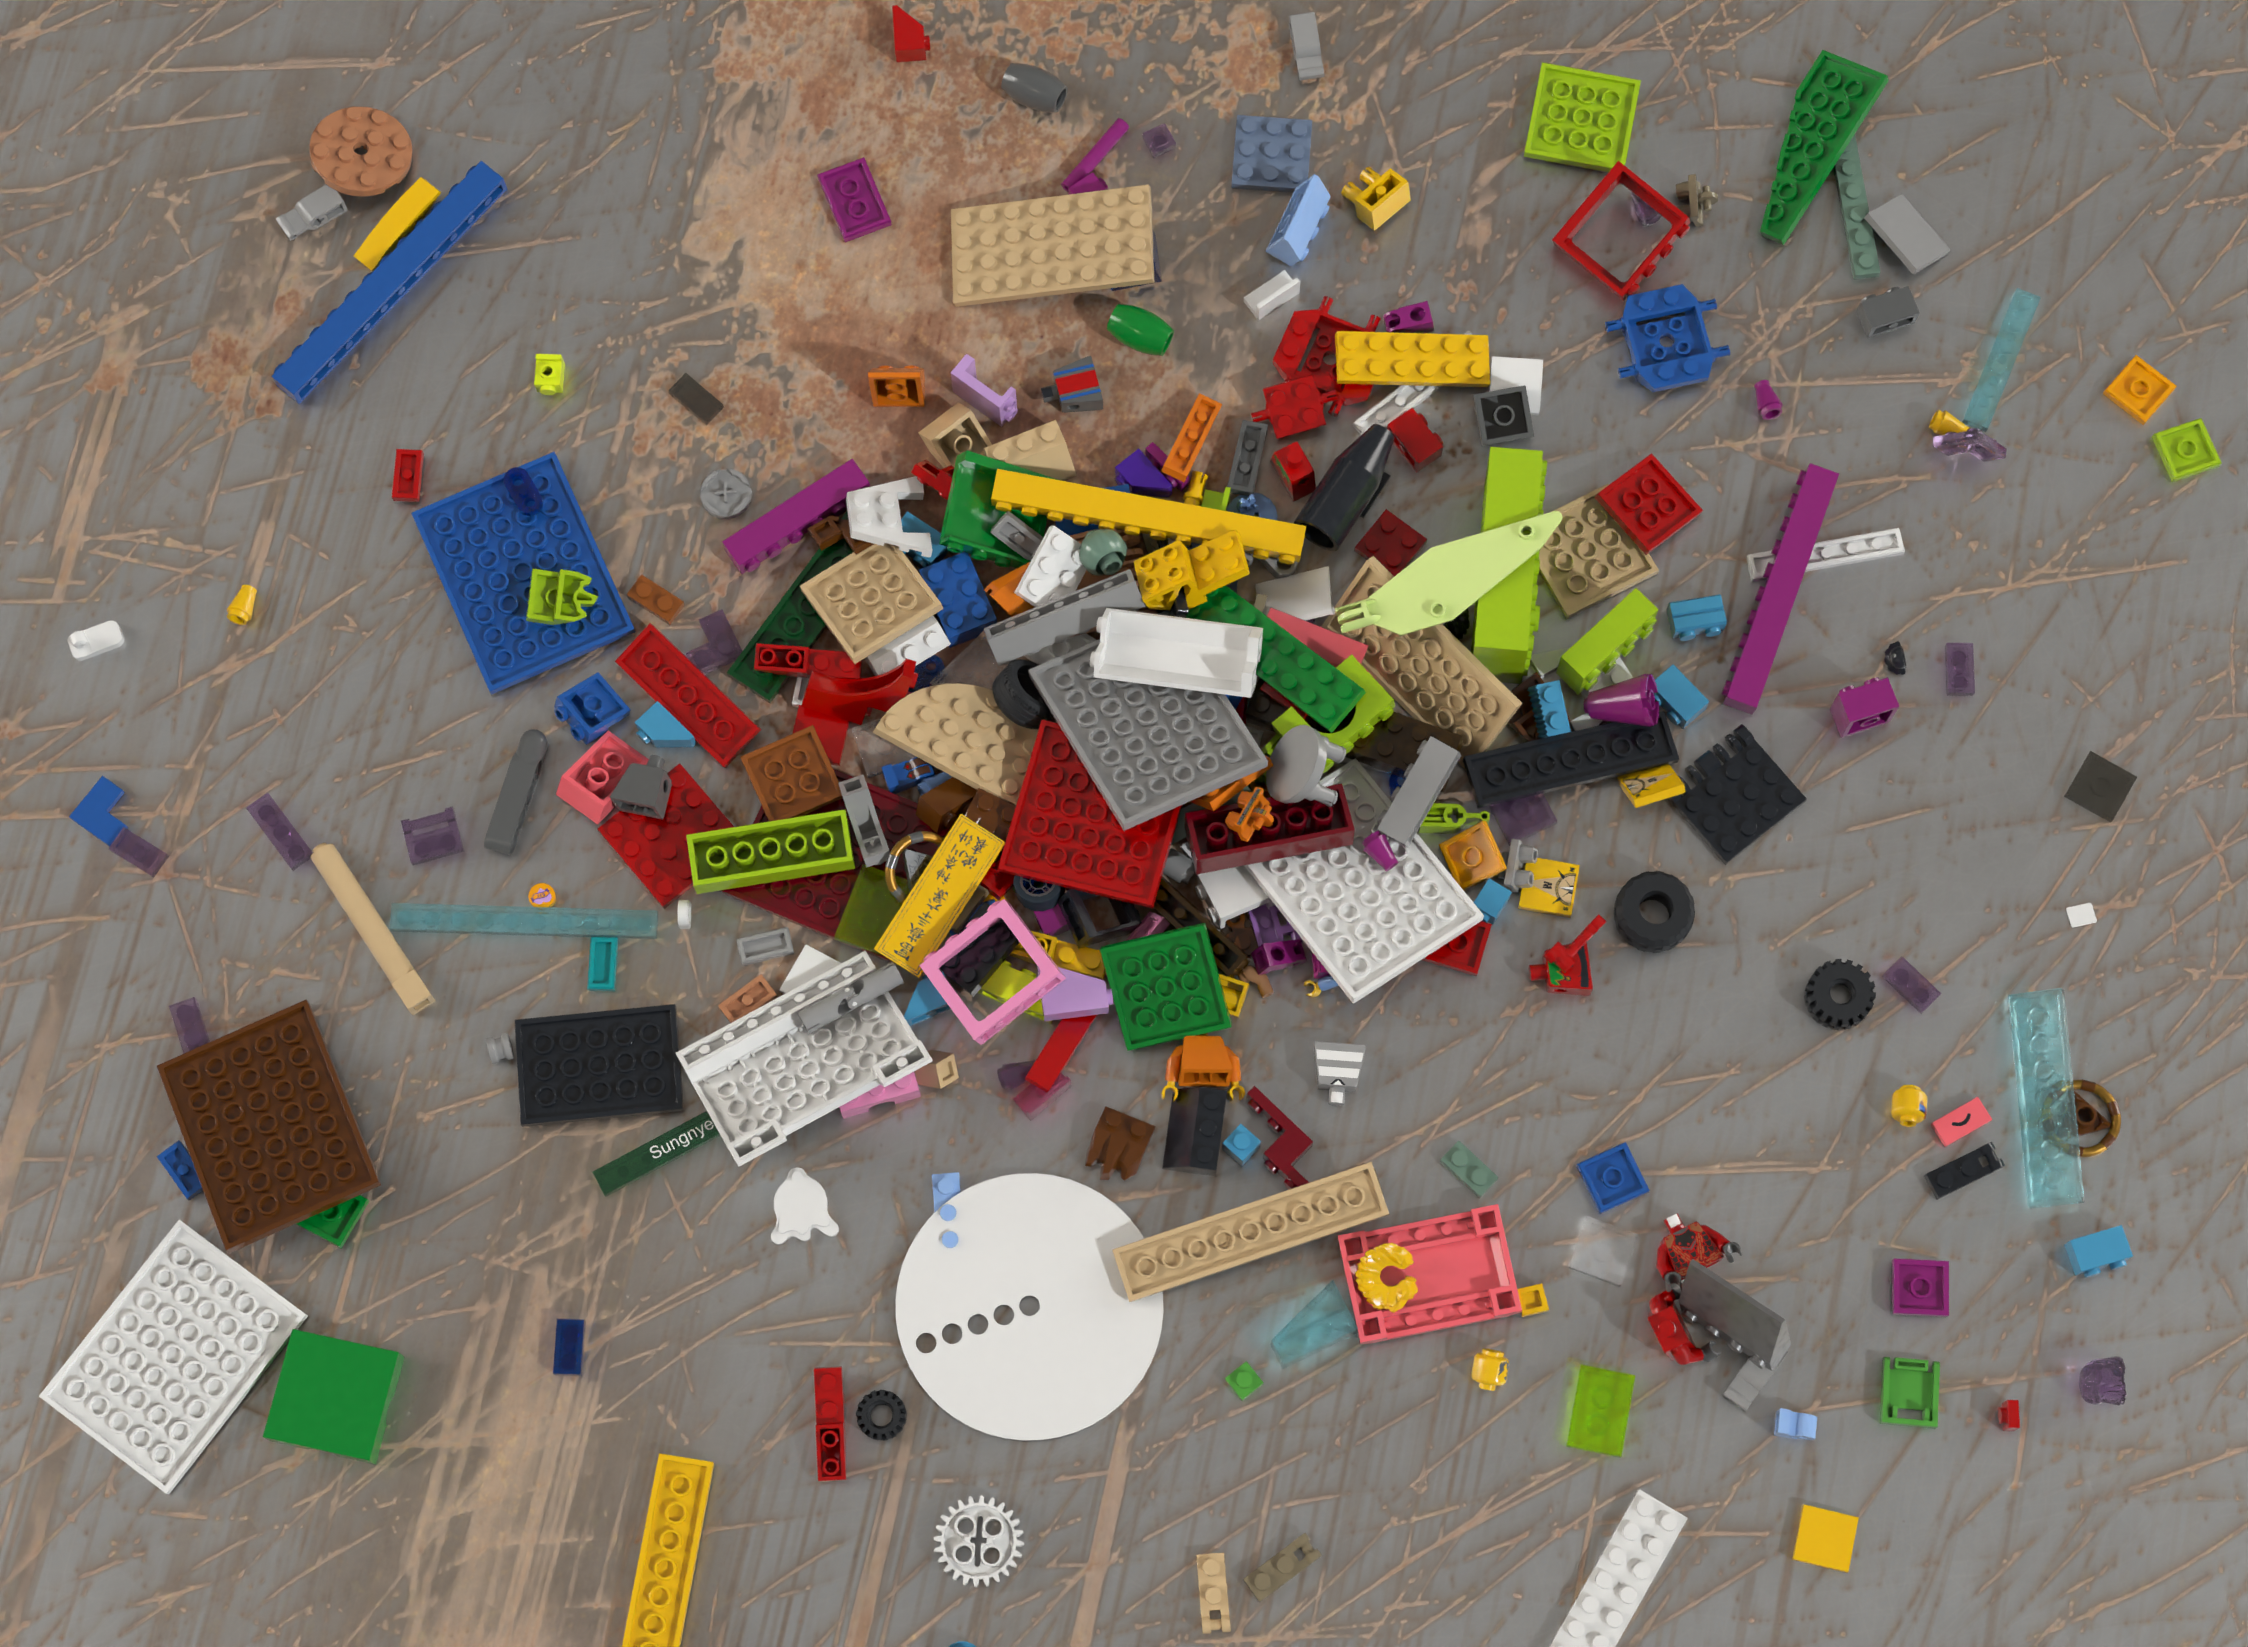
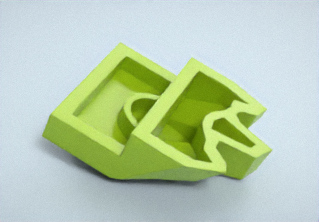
(558, 596)

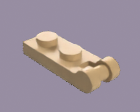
(1213, 1591)

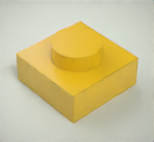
(1532, 1300)

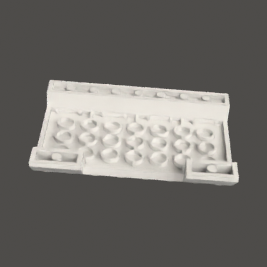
(773, 1077)

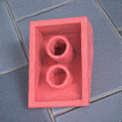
(596, 774)

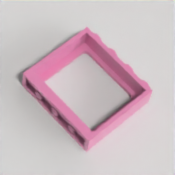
(1016, 1005)

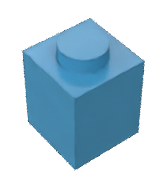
(1492, 900)
(1241, 1145)

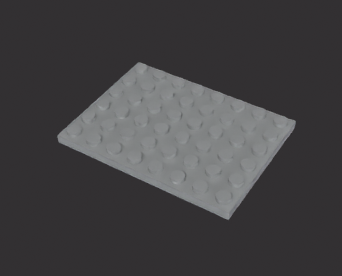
(1146, 741)

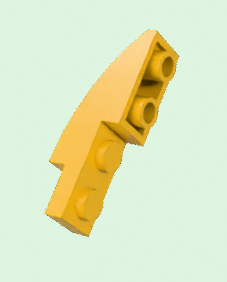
(1066, 956)

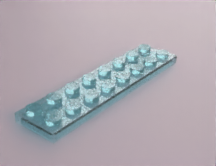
(2046, 1098)

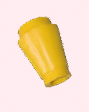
(1945, 422)
(242, 605)

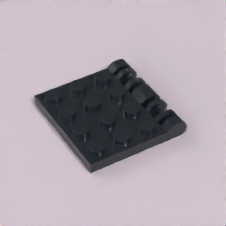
(1738, 798)

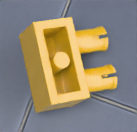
(1379, 200)

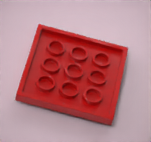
(659, 848)

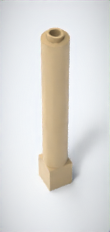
(371, 928)

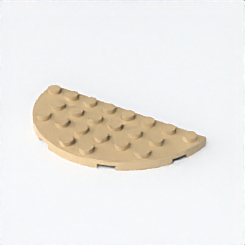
(962, 735)

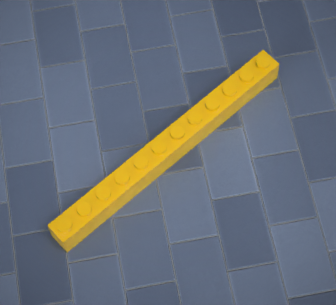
(1144, 515)

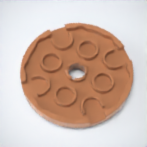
(355, 174)

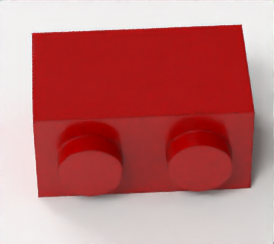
(1415, 439)

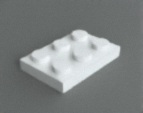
(1053, 569)

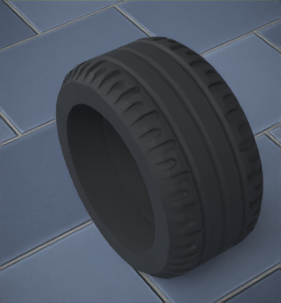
(1019, 697)

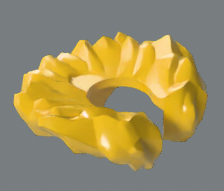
(1369, 1280)

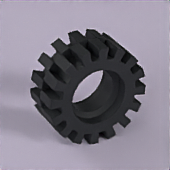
(864, 1415)

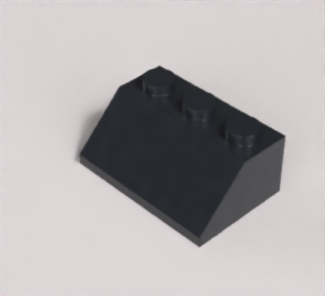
(1195, 1131)

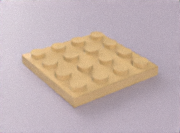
(1590, 557)
(871, 599)

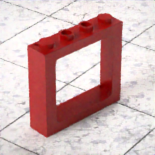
(1622, 175)

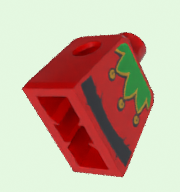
(1293, 467)
(1573, 982)

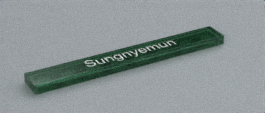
(656, 1153)

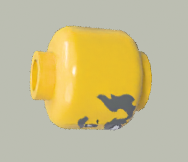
(1490, 1369)

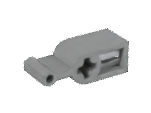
(1306, 45)
(312, 212)
(1748, 1383)

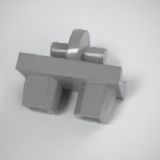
(1514, 860)

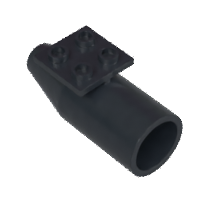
(1347, 489)

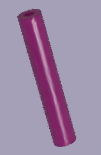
(1097, 153)

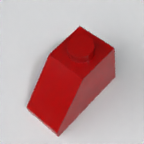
(909, 37)

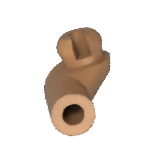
(1250, 974)

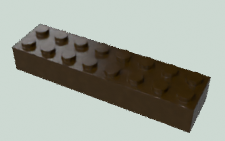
(1388, 747)

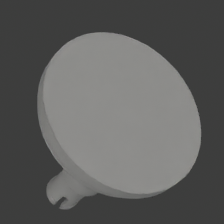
(1299, 766)

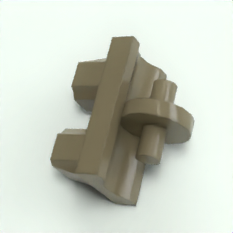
(1692, 190)

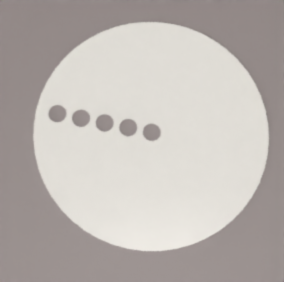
(1041, 1370)

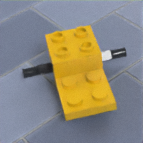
(1182, 577)

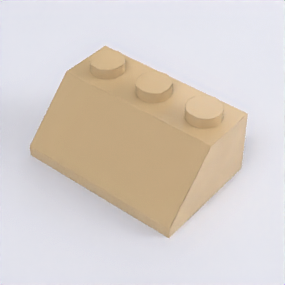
(1036, 450)

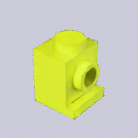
(549, 364)

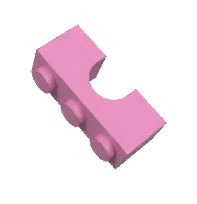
(897, 1092)

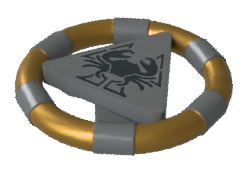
(913, 861)

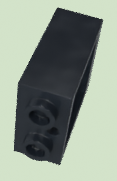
(1082, 926)

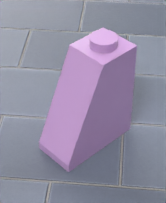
(1076, 997)

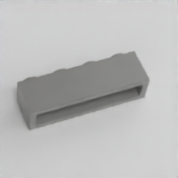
(1418, 791)

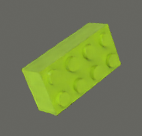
(1607, 642)

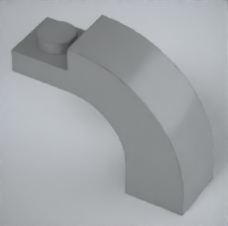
(864, 820)

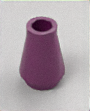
(1768, 403)
(1379, 849)

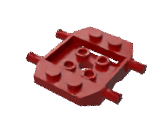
(1325, 376)

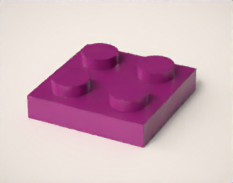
(1920, 1287)

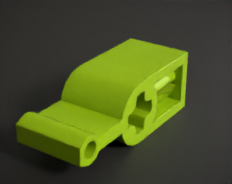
(1440, 821)

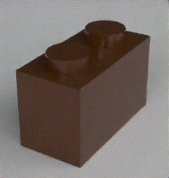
(944, 804)

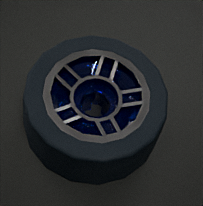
(1037, 898)

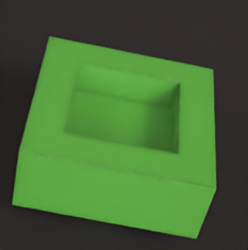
(1244, 1381)

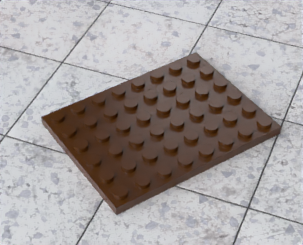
(268, 1126)

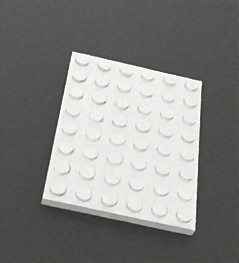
(1356, 914)
(173, 1357)

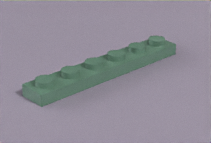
(1854, 209)

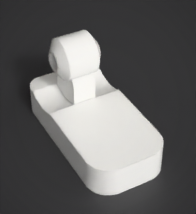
(95, 640)

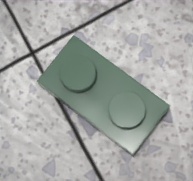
(1469, 1169)

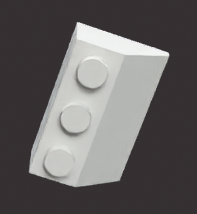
(915, 645)

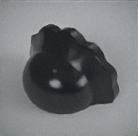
(1895, 658)

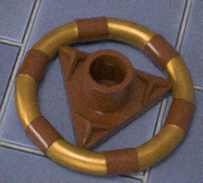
(2091, 1121)

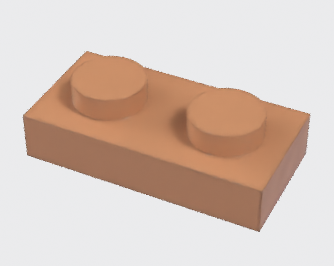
(748, 999)

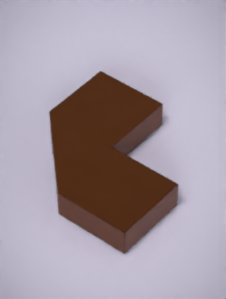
(834, 529)

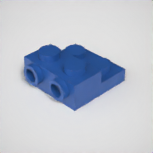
(590, 708)

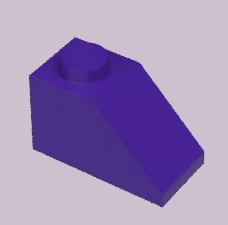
(1142, 476)

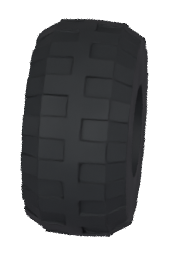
(1664, 889)

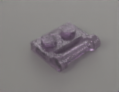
(434, 843)

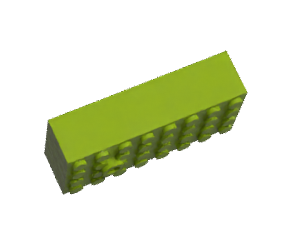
(1508, 611)

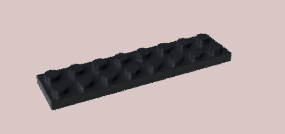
(1568, 760)

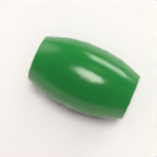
(1140, 329)

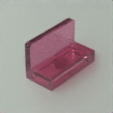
(1035, 1100)

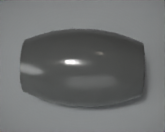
(1034, 87)

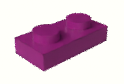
(1158, 459)

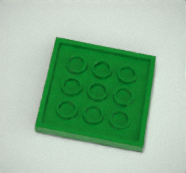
(1166, 986)

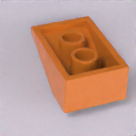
(897, 386)

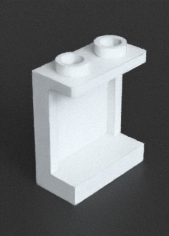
(1230, 893)

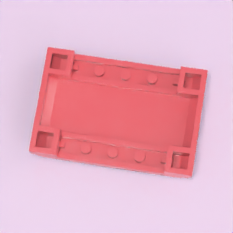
(1458, 1270)

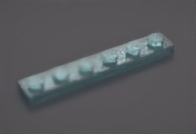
(2001, 360)

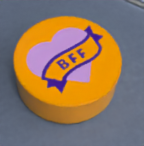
(542, 895)

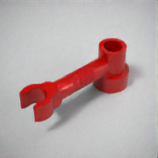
(1563, 956)

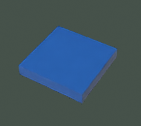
(1612, 1178)

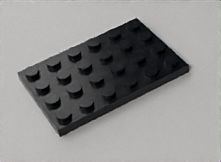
(598, 1065)

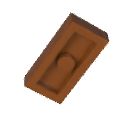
(655, 599)

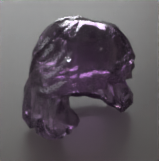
(2103, 1381)

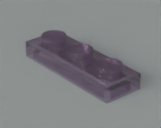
(280, 831)

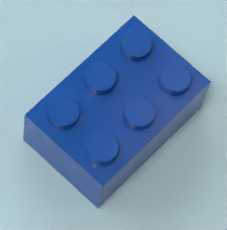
(963, 598)

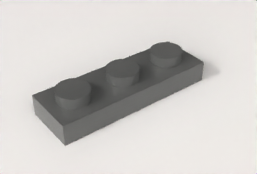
(1247, 457)

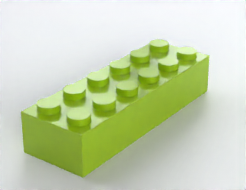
(770, 851)

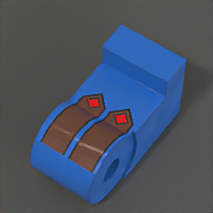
(906, 774)

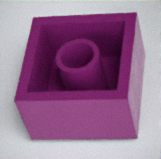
(1864, 706)

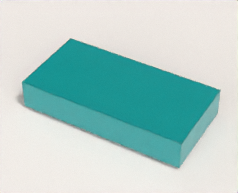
(602, 964)

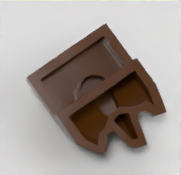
(1523, 719)
(991, 814)
(1118, 1144)

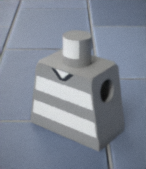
(1338, 1068)

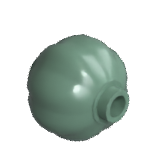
(1103, 552)

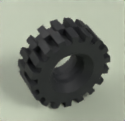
(1826, 1008)

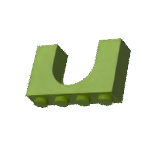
(1370, 709)

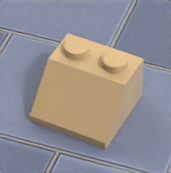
(954, 434)

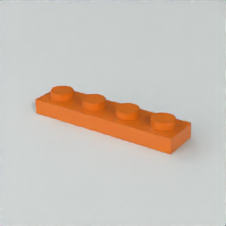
(1191, 437)

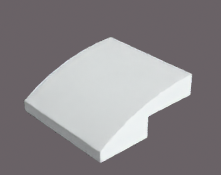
(1516, 372)

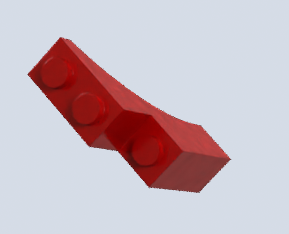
(857, 697)

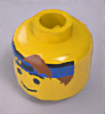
(1909, 1105)

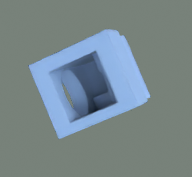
(1795, 1425)

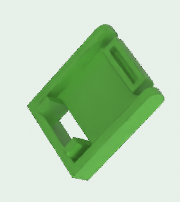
(1909, 1388)

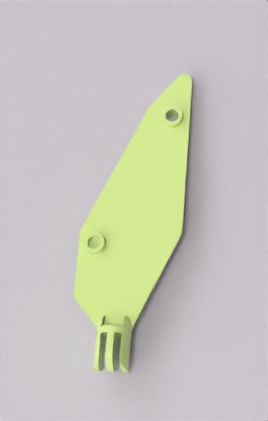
(1448, 578)

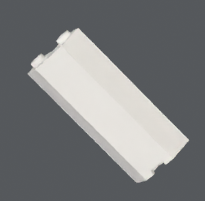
(1177, 652)

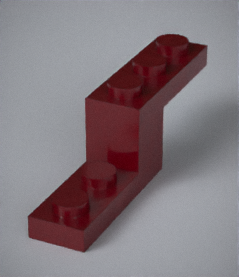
(1288, 1147)

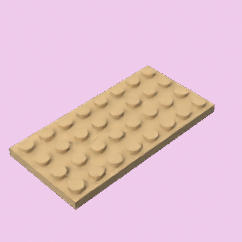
(1052, 245)
(1430, 672)

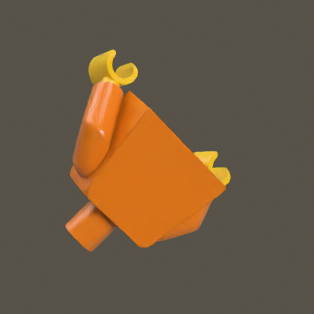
(1203, 1062)

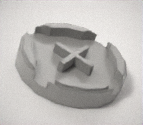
(725, 494)

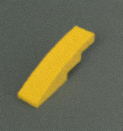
(397, 223)

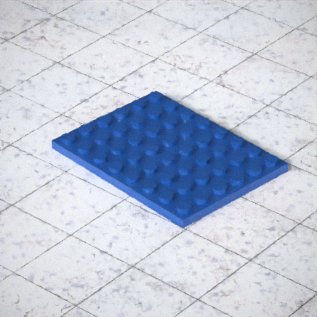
(486, 565)

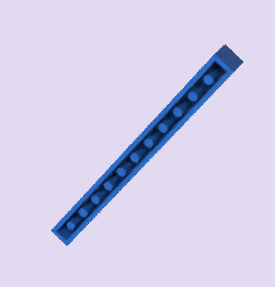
(389, 282)

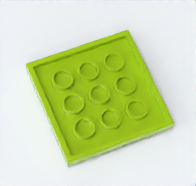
(1582, 117)

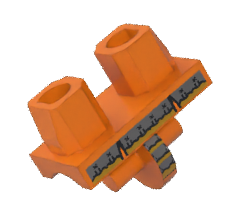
(1254, 814)

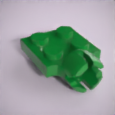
(337, 1222)

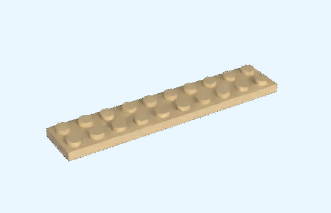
(1250, 1232)

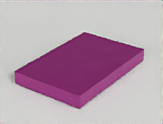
(854, 199)

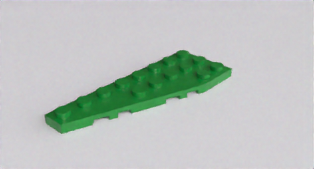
(1822, 123)

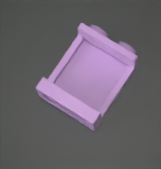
(981, 397)

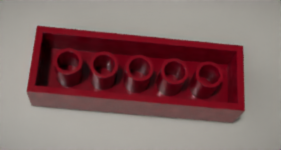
(1295, 831)

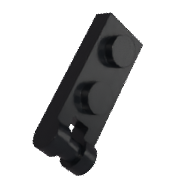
(1963, 1171)

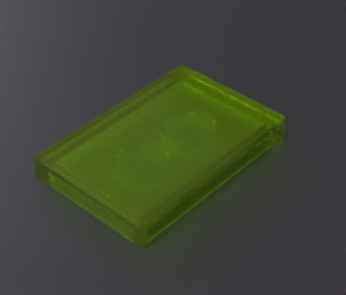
(869, 909)
(1600, 1411)

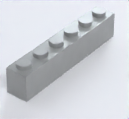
(1062, 617)

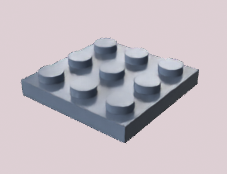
(1271, 153)

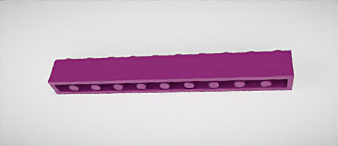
(1780, 589)

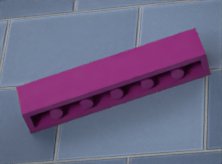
(793, 517)

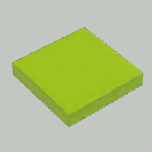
(2186, 450)

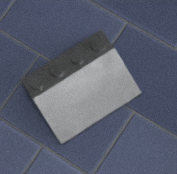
(1733, 1317)

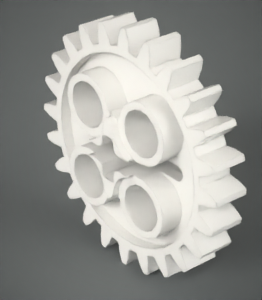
(953, 1540)

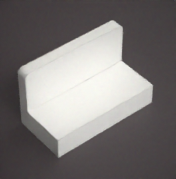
(1272, 294)

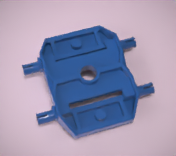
(1690, 355)

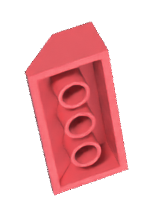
(1326, 643)

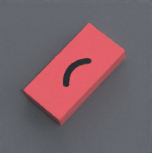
(1961, 1122)

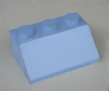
(1300, 221)

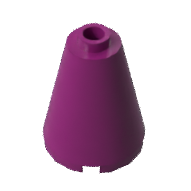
(1625, 702)

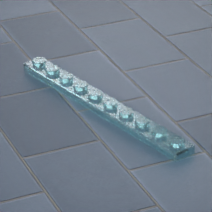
(524, 921)

